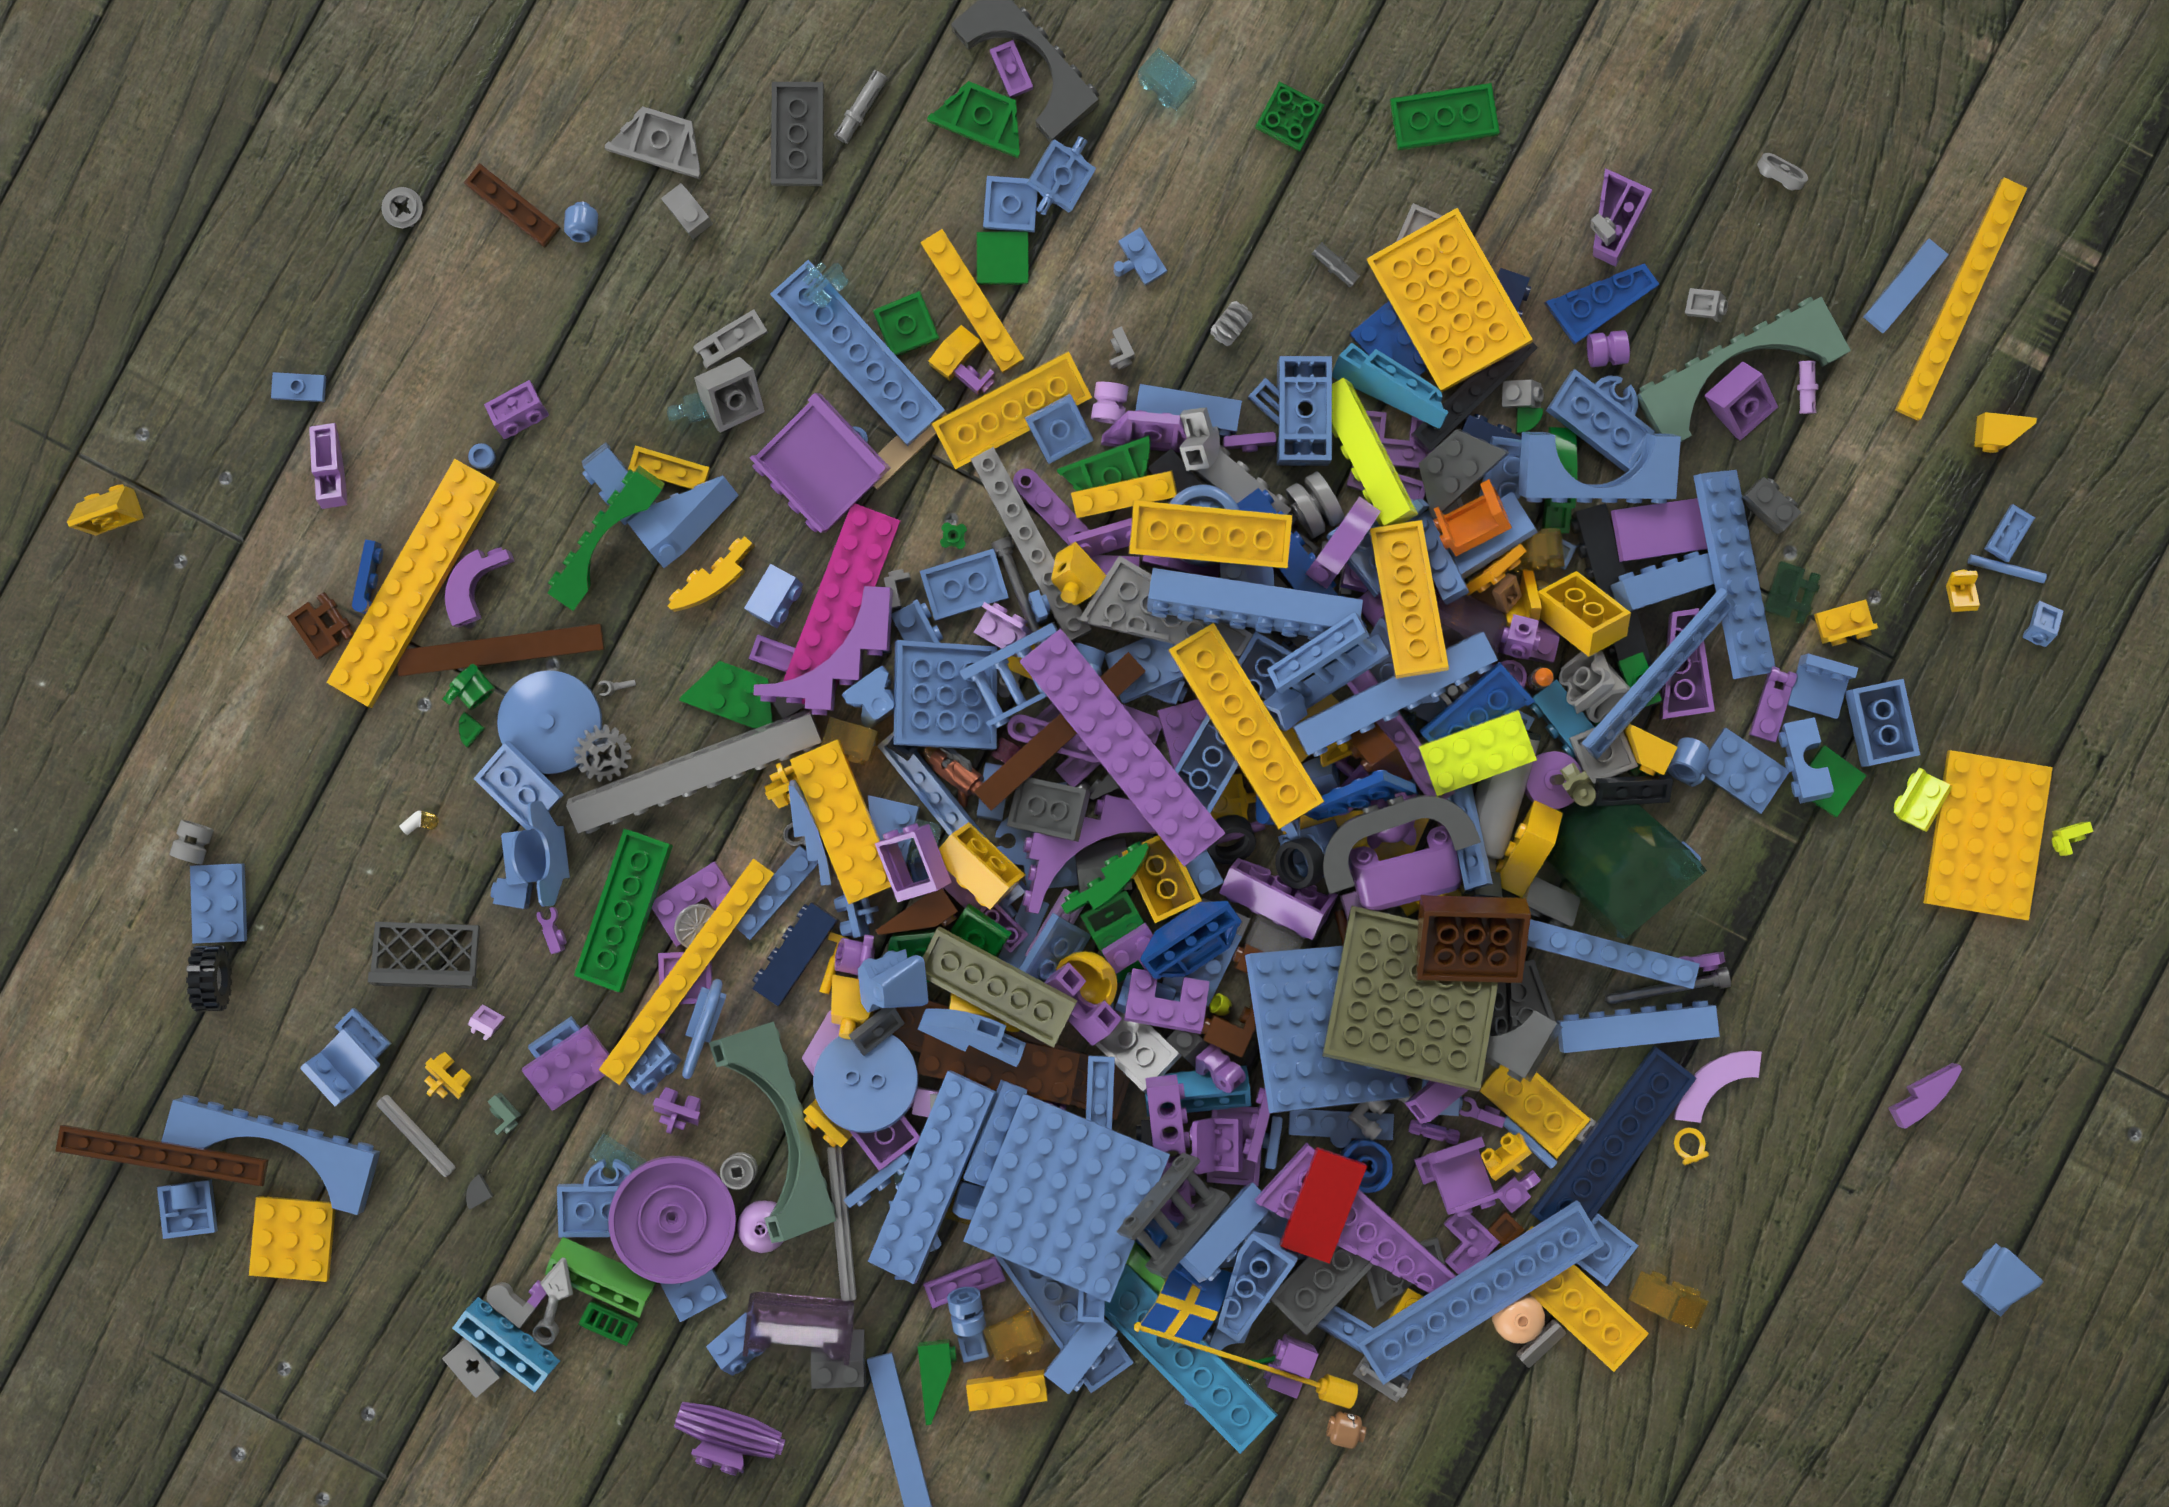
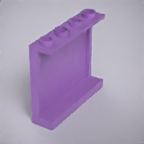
(820, 464)

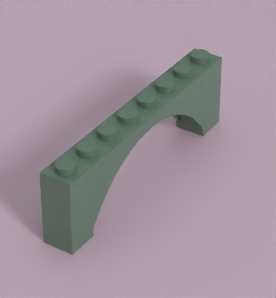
(1803, 331)
(804, 1197)

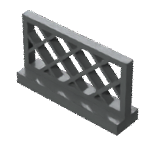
(424, 978)

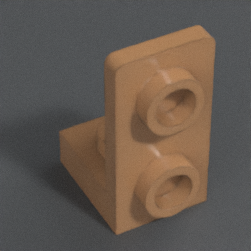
(1501, 595)

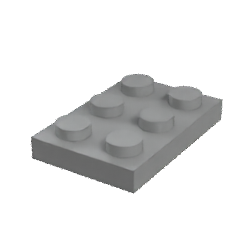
(1138, 1051)

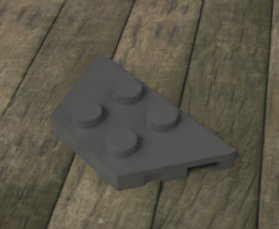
(1456, 467)

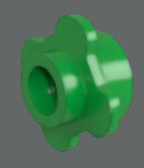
(948, 530)

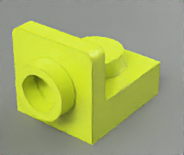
(2073, 833)

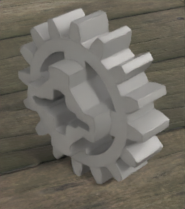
(606, 743)

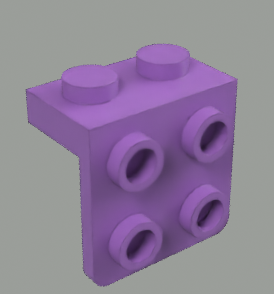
(1217, 1144)

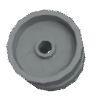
(1314, 504)

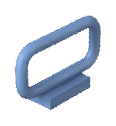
(703, 1023)

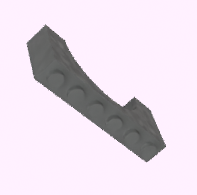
(1070, 96)
(1524, 1047)

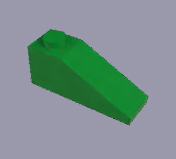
(935, 1367)

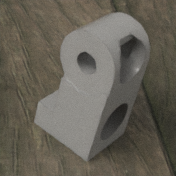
(509, 1304)

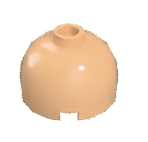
(1520, 1320)

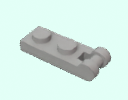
(731, 339)

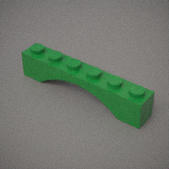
(635, 496)

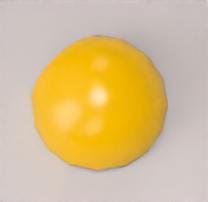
(1098, 973)

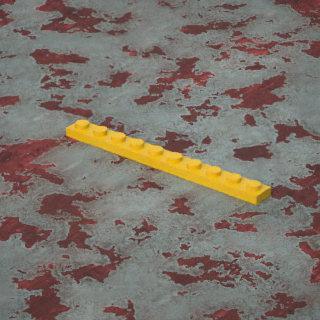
(1961, 299)
(686, 971)

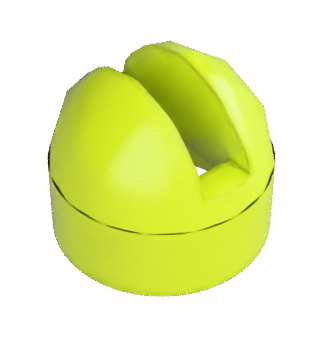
(1220, 1004)

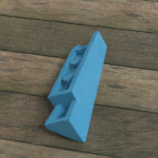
(1391, 384)

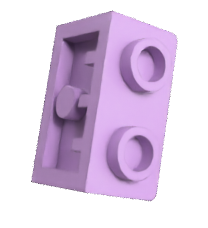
(1000, 628)

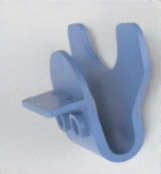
(537, 854)

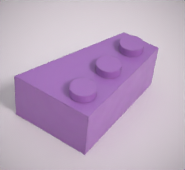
(1624, 205)

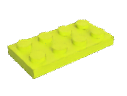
(1477, 753)

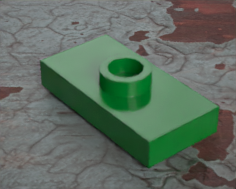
(1632, 669)

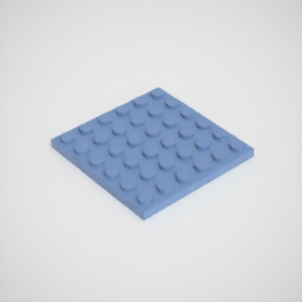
(1291, 1013)
(1063, 1196)

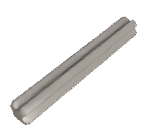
(416, 1135)

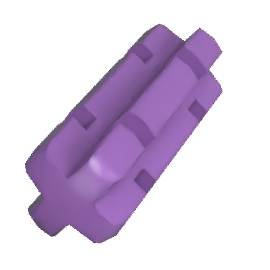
(1434, 1132)

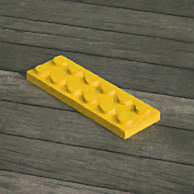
(1002, 412)
(1210, 534)
(1409, 599)
(842, 820)
(1590, 1315)

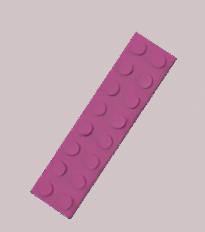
(853, 564)

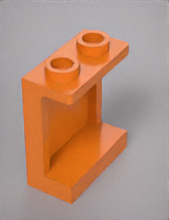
(1473, 522)

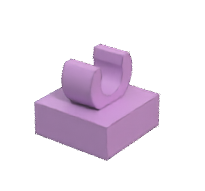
(485, 1021)

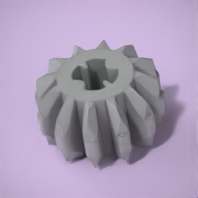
(1231, 323)

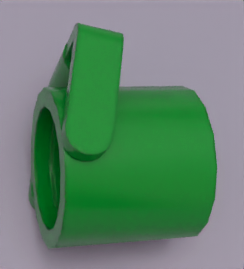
(470, 688)

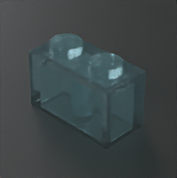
(1166, 79)

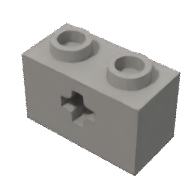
(476, 1379)

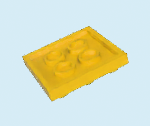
(292, 1239)

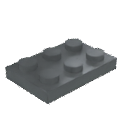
(1049, 809)

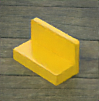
(1529, 603)

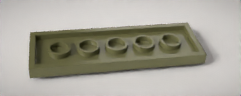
(997, 987)

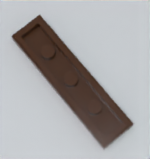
(512, 205)

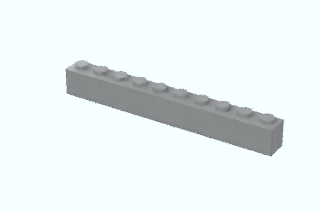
(694, 771)

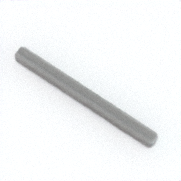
(842, 1224)

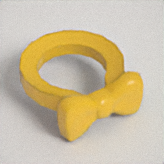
(1687, 1158)

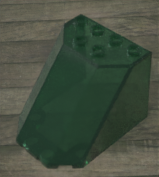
(1621, 864)

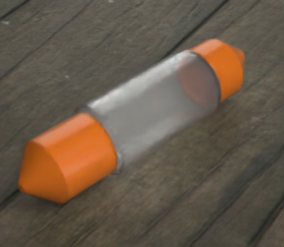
(1539, 679)

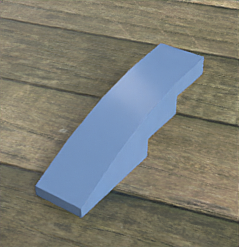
(1905, 285)
(805, 826)

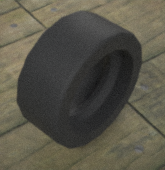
(1241, 849)
(1287, 870)

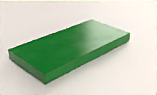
(1444, 116)

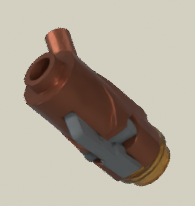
(955, 770)

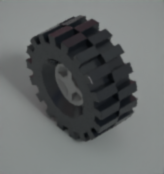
(209, 978)

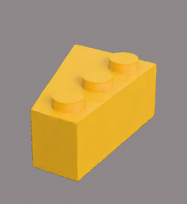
(1529, 848)

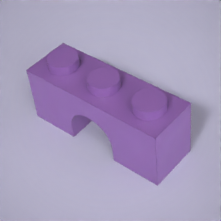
(1089, 1019)

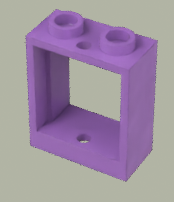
(897, 869)

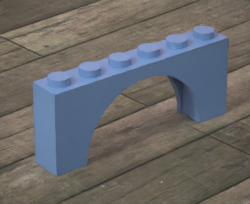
(1650, 478)

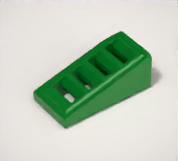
(604, 1331)

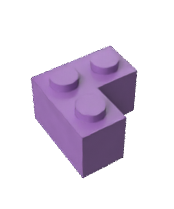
(1292, 1357)

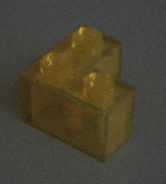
(856, 740)
(1672, 1301)
(1014, 1334)

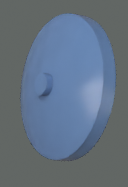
(546, 716)

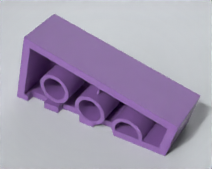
(1268, 895)

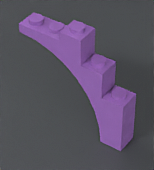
(818, 686)
(1051, 853)

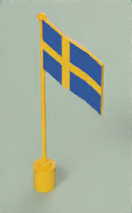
(1186, 1313)

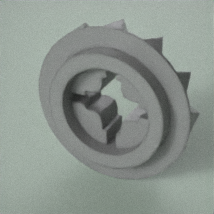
(401, 196)

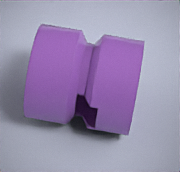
(1608, 348)

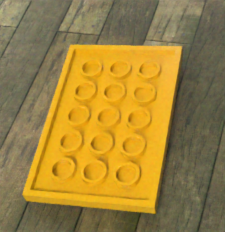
(1449, 300)
(1988, 835)

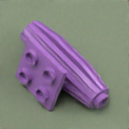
(726, 1436)

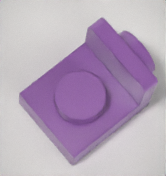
(969, 377)

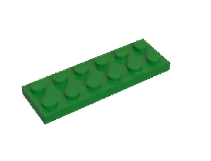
(623, 910)

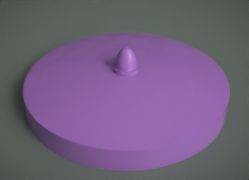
(672, 1219)

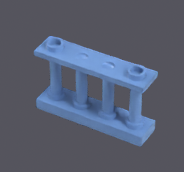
(1322, 650)
(1000, 661)

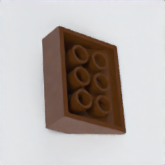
(1472, 938)

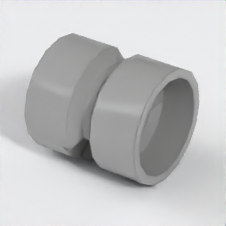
(187, 850)
(738, 1170)

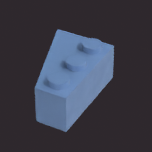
(606, 471)
(893, 815)

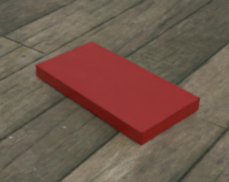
(1323, 1205)

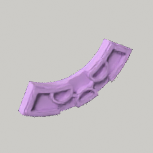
(1712, 1078)

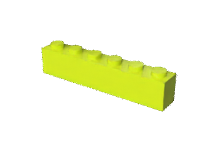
(1368, 456)

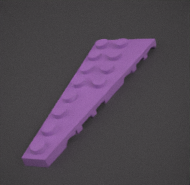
(1366, 1231)

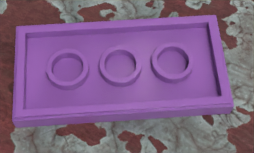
(1658, 530)

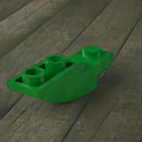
(1559, 514)
(1118, 875)

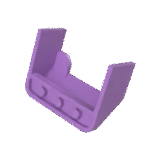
(1407, 876)

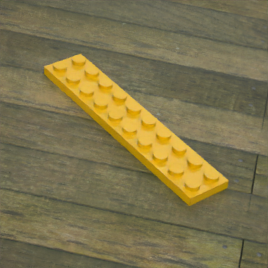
(413, 583)

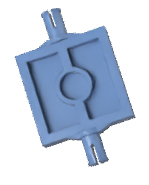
(1061, 175)

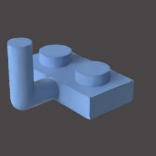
(1140, 257)

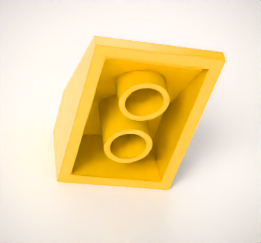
(106, 511)

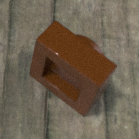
(1505, 1228)

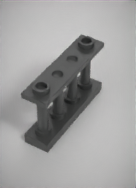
(1189, 1230)

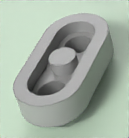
(1782, 171)

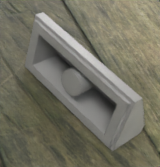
(1535, 1349)

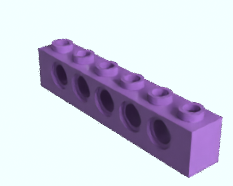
(1162, 1090)

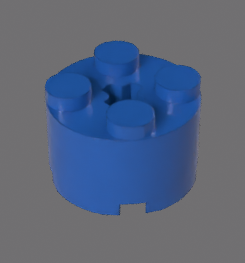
(1380, 1163)

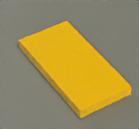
(1536, 1109)

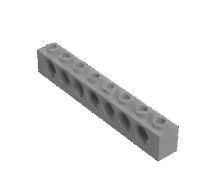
(1027, 540)

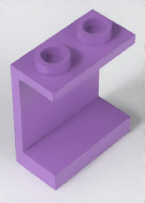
(1462, 1177)

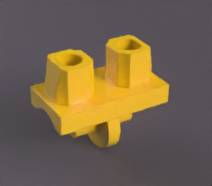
(780, 781)
(438, 1069)
(1507, 1156)

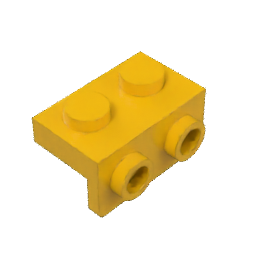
(816, 1118)

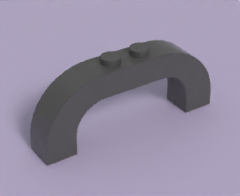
(1398, 812)

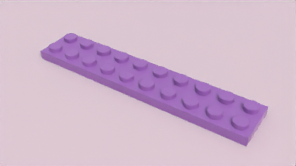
(1122, 747)

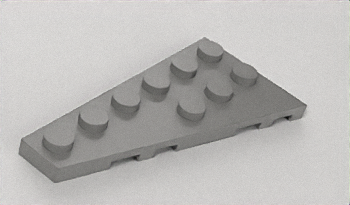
(1122, 607)

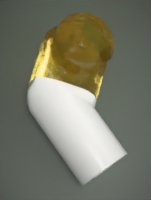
(419, 819)

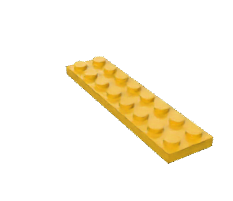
(1246, 726)

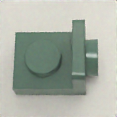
(504, 1109)

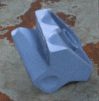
(873, 697)
(893, 981)
(2001, 1279)

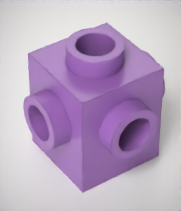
(1520, 637)

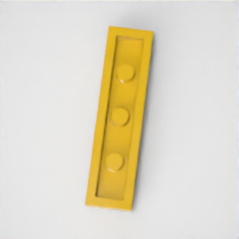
(1123, 493)

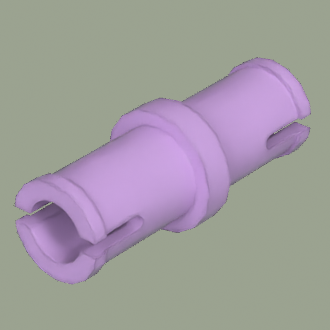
(1807, 387)

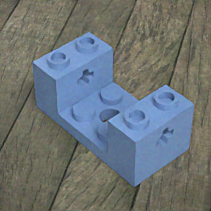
(1304, 438)

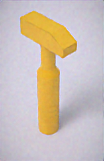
(830, 970)

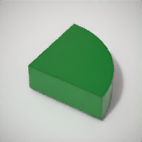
(1527, 418)
(469, 729)

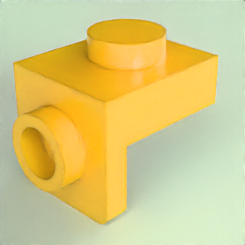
(1962, 591)

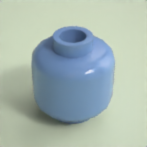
(581, 222)

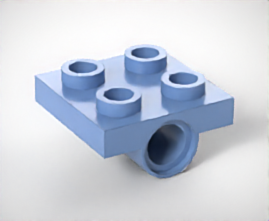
(187, 1209)

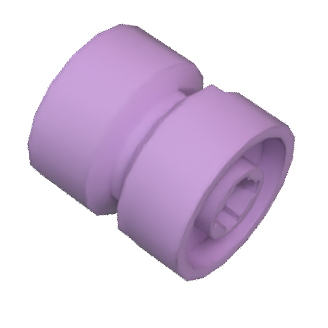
(1109, 402)

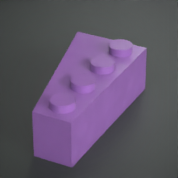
(1689, 687)

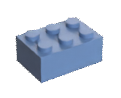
(1882, 723)

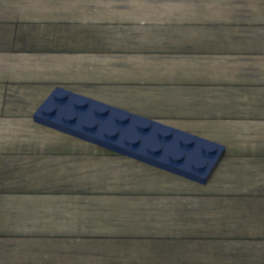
(1618, 1136)

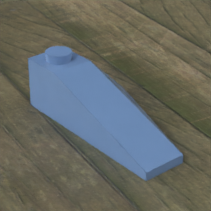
(678, 522)
(1255, 1278)

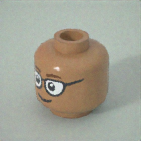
(1345, 1430)

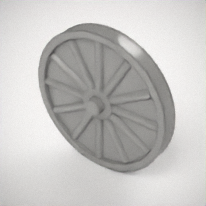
(690, 922)

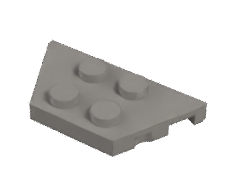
(659, 141)

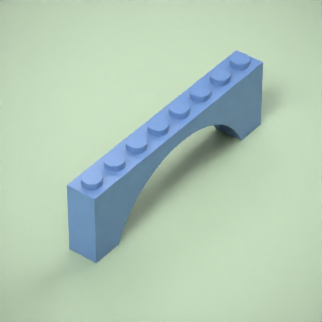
(341, 1165)

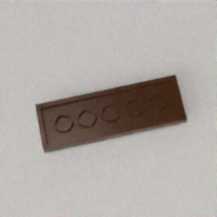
(1042, 1070)

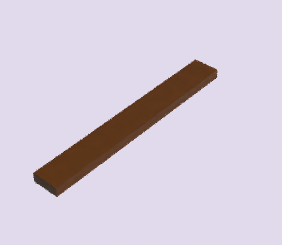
(501, 650)
(1050, 740)
(161, 1155)

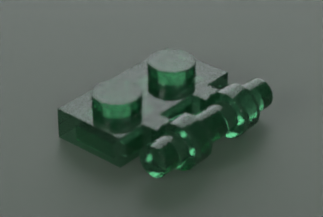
(1784, 591)

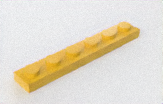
(972, 301)

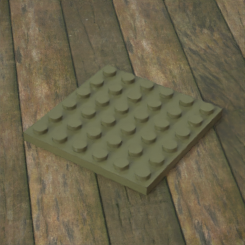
(1404, 1023)

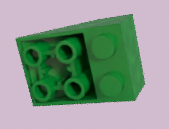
(1112, 923)

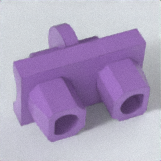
(666, 1105)

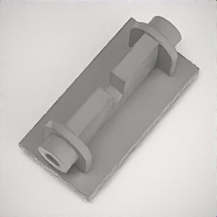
(1393, 1389)

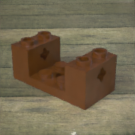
(1225, 1033)

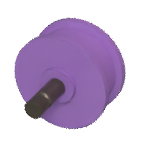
(1547, 780)

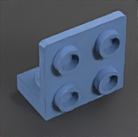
(1820, 685)
(341, 1067)

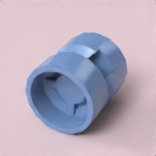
(966, 1311)

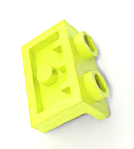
(1921, 799)

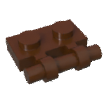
(314, 630)

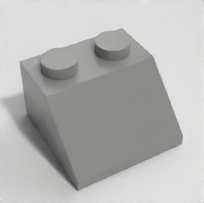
(730, 393)

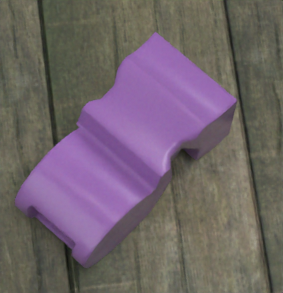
(1225, 1074)

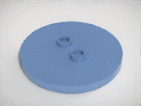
(865, 1090)

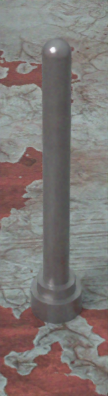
(1003, 548)
(1718, 978)

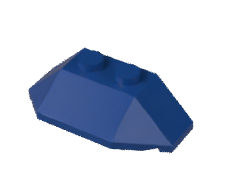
(1191, 940)

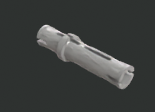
(865, 99)

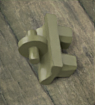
(1578, 785)

